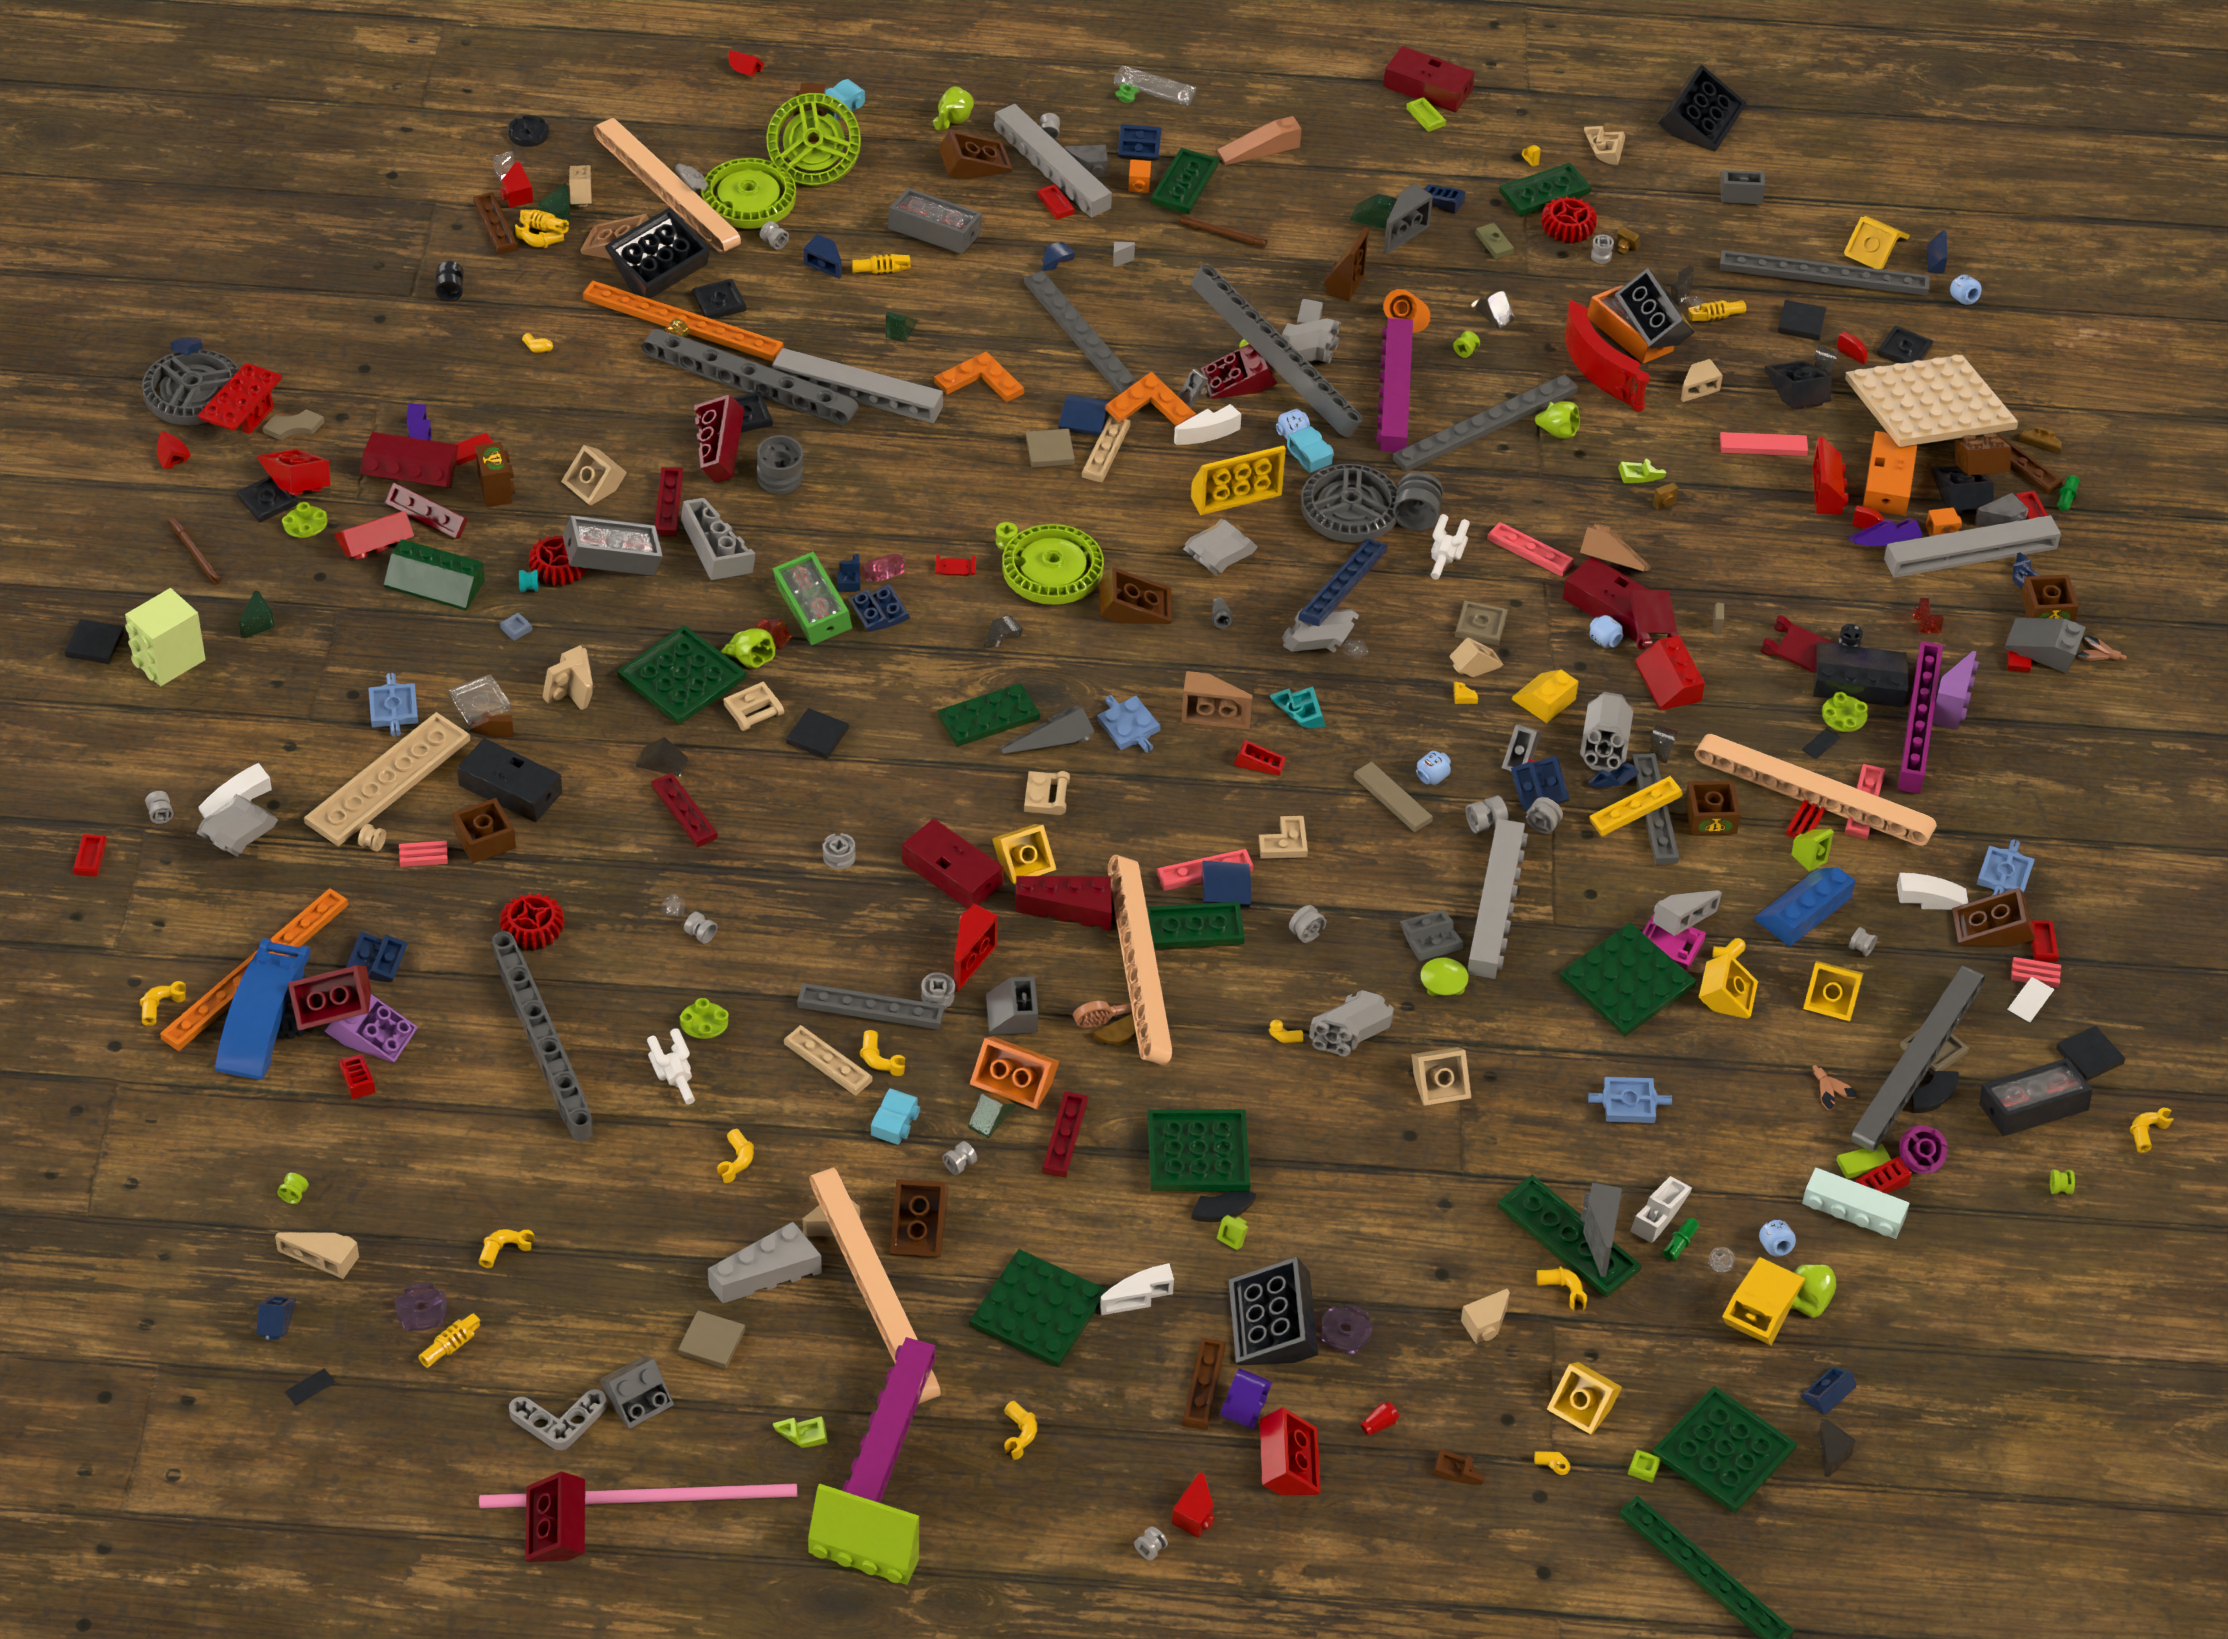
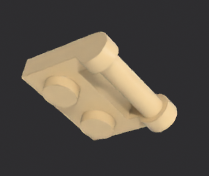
(752, 700)
(1039, 791)

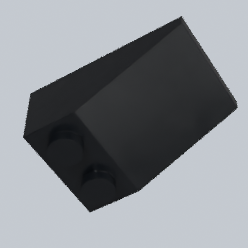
(1800, 384)
(1962, 490)

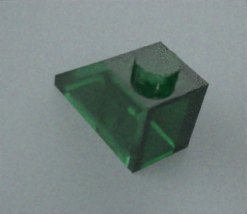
(557, 203)
(1374, 210)

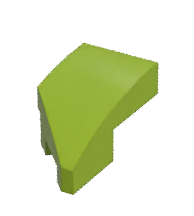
(1639, 472)
(804, 1433)

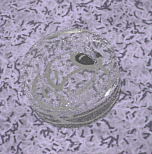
(1721, 1259)

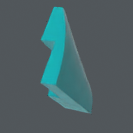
(1300, 706)

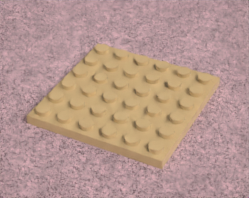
(1931, 400)

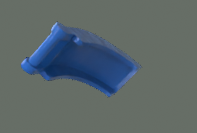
(259, 1009)

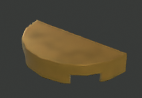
(2042, 439)
(1117, 1033)

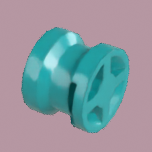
(528, 580)

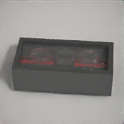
(934, 220)
(612, 545)

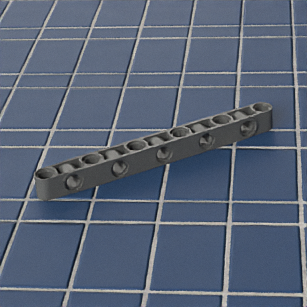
(749, 376)
(542, 1036)

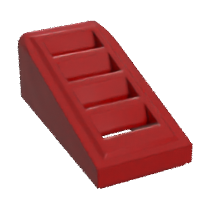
(1248, 759)
(361, 1088)
(1895, 1169)

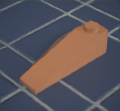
(1263, 141)

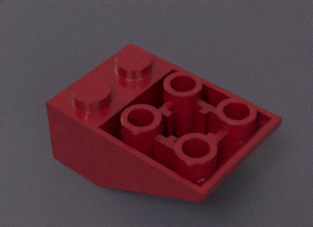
(1239, 374)

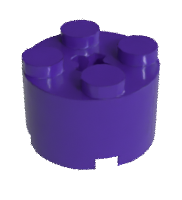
(1246, 1398)

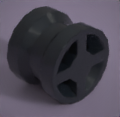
(1850, 635)

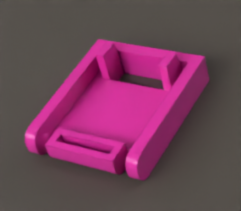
(1674, 945)

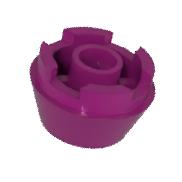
(1923, 1149)

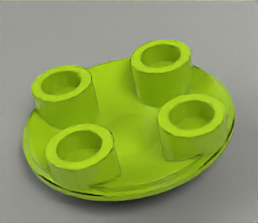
(305, 521)
(1844, 713)
(1444, 977)
(704, 1019)

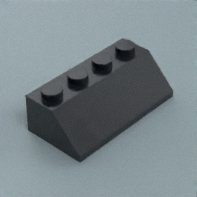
(1654, 311)

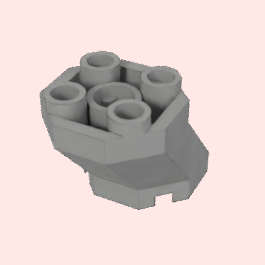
(1314, 339)
(1219, 546)
(1330, 632)
(1606, 732)
(236, 825)
(1350, 1023)

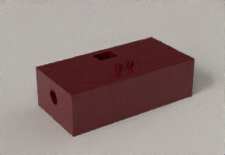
(1429, 77)
(1602, 592)
(952, 864)

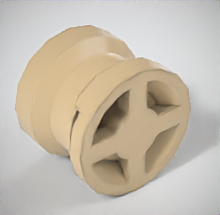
(372, 837)

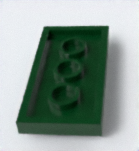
(1184, 181)
(1534, 191)
(988, 714)
(1196, 925)

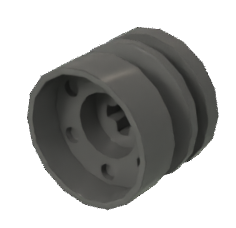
(780, 464)
(1418, 501)

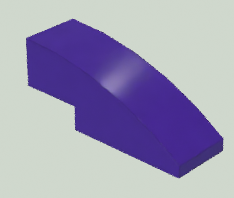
(417, 422)
(1887, 532)

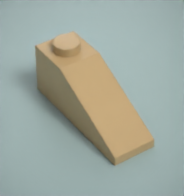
(580, 185)
(322, 1250)

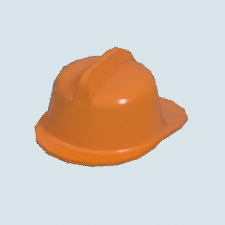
(1404, 305)

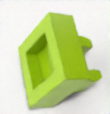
(1232, 1231)

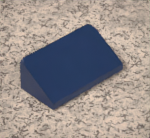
(1937, 253)
(1829, 1389)

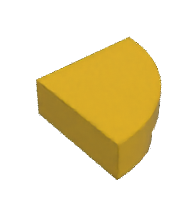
(1532, 155)
(1464, 695)

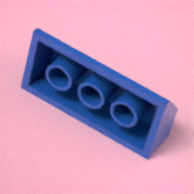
(1807, 904)

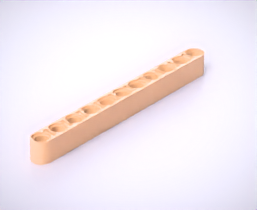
(667, 185)
(1815, 788)
(1139, 960)
(866, 1266)

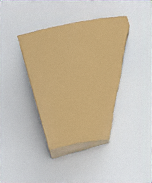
(1606, 145)

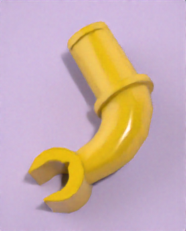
(538, 240)
(151, 1000)
(871, 1056)
(2141, 1127)
(744, 1151)
(497, 1239)
(1563, 1277)
(1026, 1423)

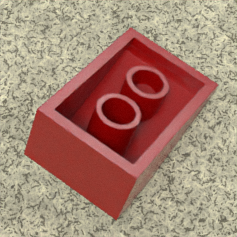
(296, 470)
(974, 943)

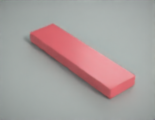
(1763, 444)
(1531, 549)
(1870, 782)
(1191, 871)

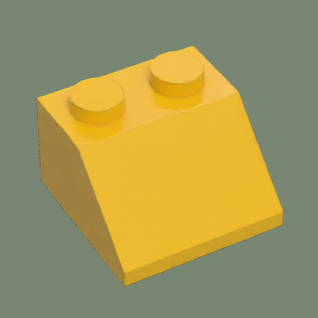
(1548, 694)
(1024, 852)
(1728, 987)
(1833, 990)
(1584, 1397)

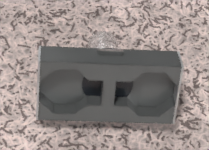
(1193, 388)

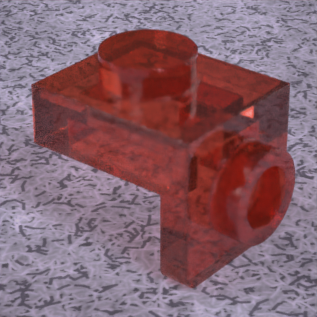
(1927, 622)
(777, 629)

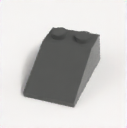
(1408, 217)
(2046, 641)
(1600, 1218)

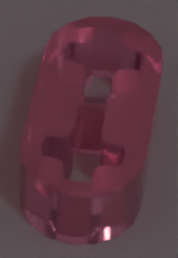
(884, 567)

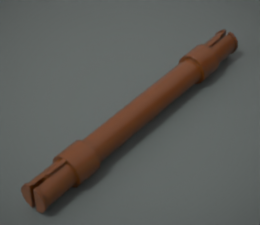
(1246, 237)
(206, 567)

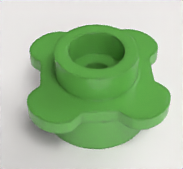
(1126, 93)

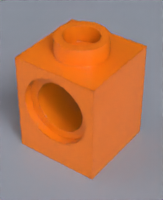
(1139, 176)
(1942, 521)

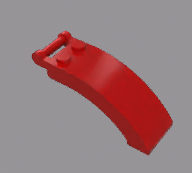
(1601, 362)

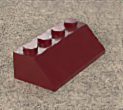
(409, 459)

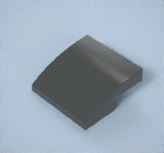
(1431, 935)

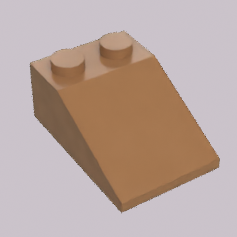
(606, 232)
(1609, 546)
(1215, 702)

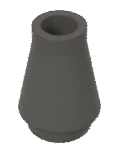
(1221, 614)

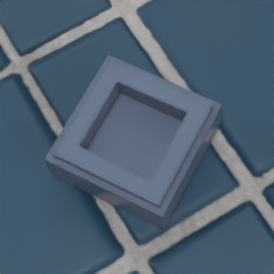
(516, 626)

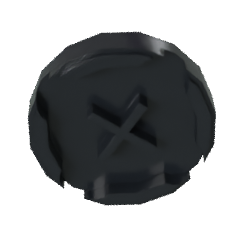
(528, 131)

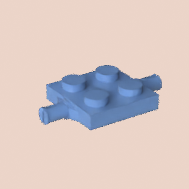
(393, 705)
(1128, 723)
(2005, 869)
(1629, 1099)

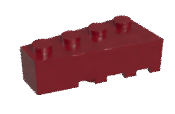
(719, 436)
(1066, 898)

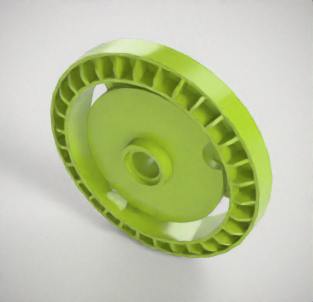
(806, 125)
(750, 192)
(1052, 563)

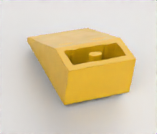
(1763, 1300)

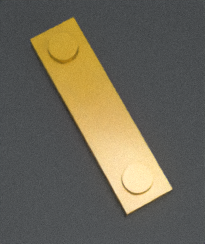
(1636, 806)

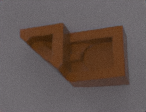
(494, 725)
(1456, 1468)

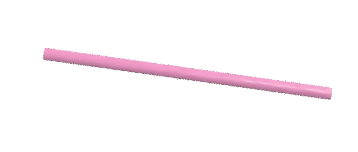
(657, 1495)

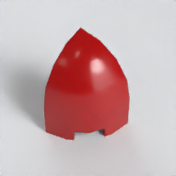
(745, 63)
(1852, 347)
(171, 450)
(1866, 517)

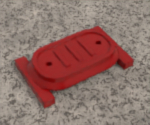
(955, 566)

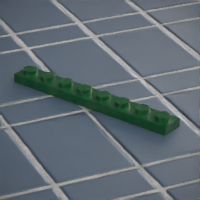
(1704, 1571)

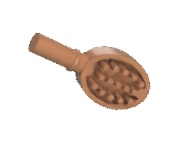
(1098, 1013)

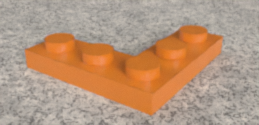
(983, 367)
(1151, 390)

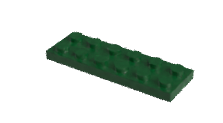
(1561, 1232)

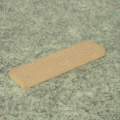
(1105, 449)
(828, 1060)

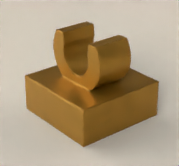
(1627, 240)

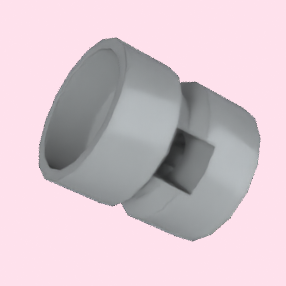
(1485, 814)

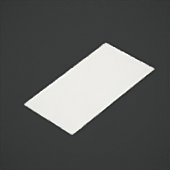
(2030, 999)

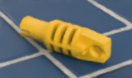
(543, 221)
(882, 264)
(1715, 310)
(450, 1340)

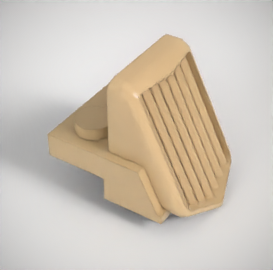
(570, 677)

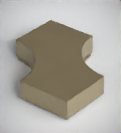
(285, 426)

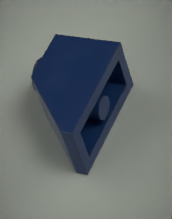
(823, 255)
(275, 1317)

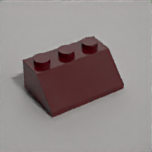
(331, 996)
(555, 1518)

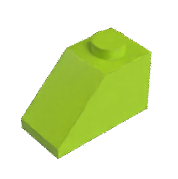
(1812, 848)

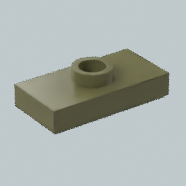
(1494, 241)

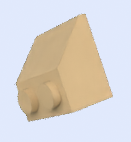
(593, 475)
(1441, 1075)

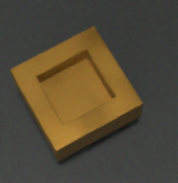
(1665, 496)

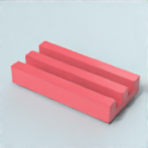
(424, 851)
(2036, 970)

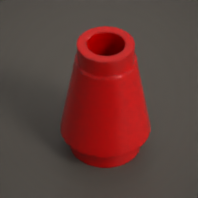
(1380, 1418)

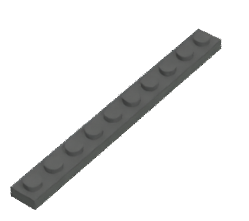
(1824, 272)
(1080, 332)
(1484, 423)

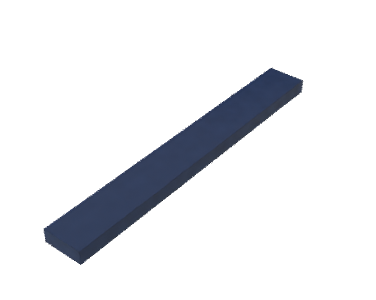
(1342, 582)

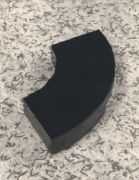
(1936, 1092)
(1216, 1208)

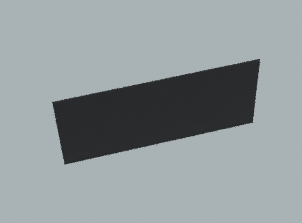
(1821, 743)
(310, 1386)

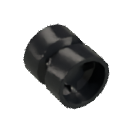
(449, 281)

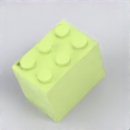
(165, 637)

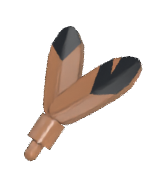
(2100, 652)
(1829, 1086)

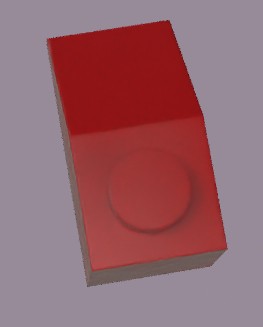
(516, 187)
(1195, 1508)

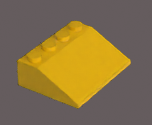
(1239, 480)

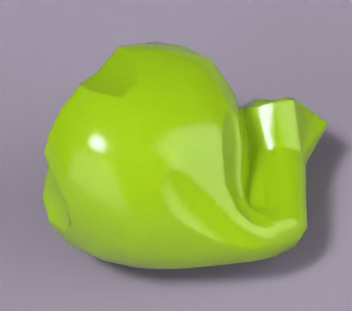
(953, 108)
(1560, 419)
(751, 647)
(1816, 1289)

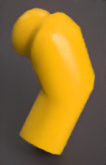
(537, 345)
(1735, 948)
(1283, 1035)
(1554, 1460)

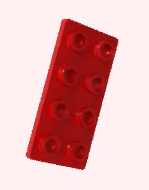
(243, 399)

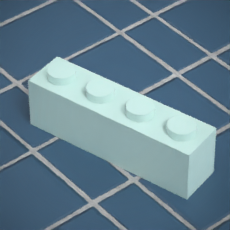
(1855, 1203)

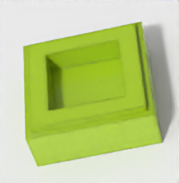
(1644, 1466)

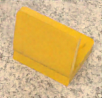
(1872, 242)

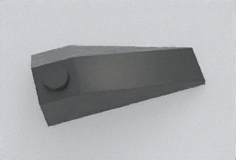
(1064, 728)

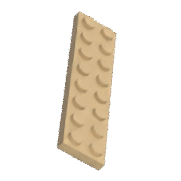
(387, 779)

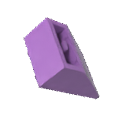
(1954, 694)
(378, 1033)

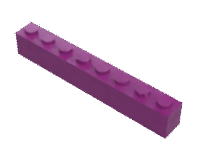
(1395, 385)
(1920, 717)
(891, 1420)

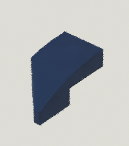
(1056, 253)
(186, 345)
(2022, 568)
(849, 575)
(1615, 778)

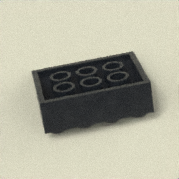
(1702, 110)
(658, 254)
(1861, 673)
(1273, 1314)

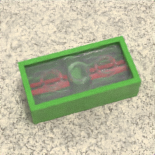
(812, 598)

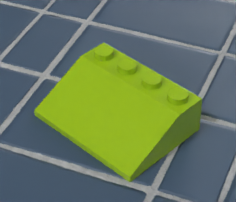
(864, 1534)

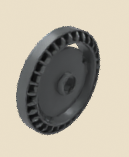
(186, 384)
(1346, 506)

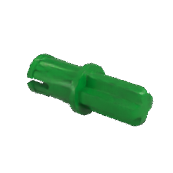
(2068, 493)
(1680, 1239)

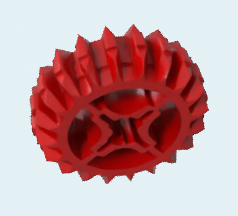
(1569, 219)
(552, 562)
(532, 920)

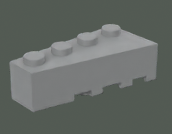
(714, 541)
(764, 1264)

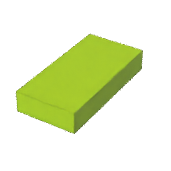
(1426, 114)
(1862, 1161)

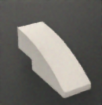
(1208, 426)
(248, 784)
(1930, 891)
(1660, 1209)
(1138, 1290)

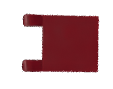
(1652, 615)
(1797, 645)

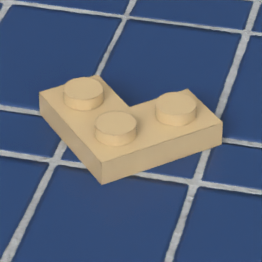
(1289, 843)

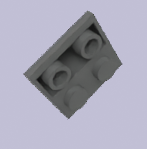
(1742, 186)
(1013, 1007)
(637, 1391)

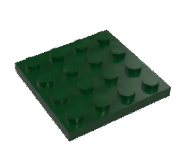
(681, 674)
(1627, 979)
(1198, 1150)
(1038, 1308)
(1724, 1449)

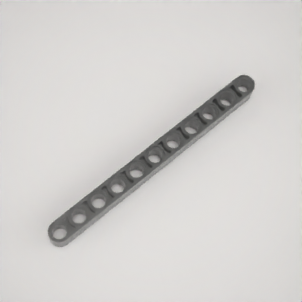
(1276, 351)
(1917, 1059)

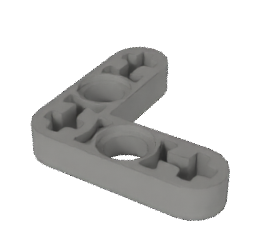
(558, 1426)

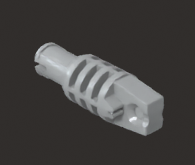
(691, 177)

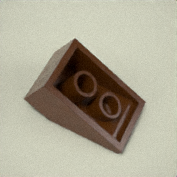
(973, 156)
(1349, 269)
(1134, 599)
(1994, 920)
(919, 1218)

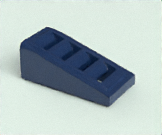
(1447, 199)

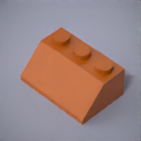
(1013, 1072)

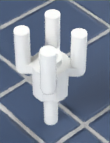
(1447, 546)
(673, 1065)

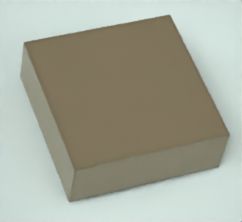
(1718, 618)

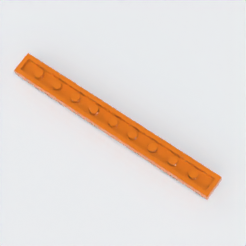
(698, 325)
(220, 997)

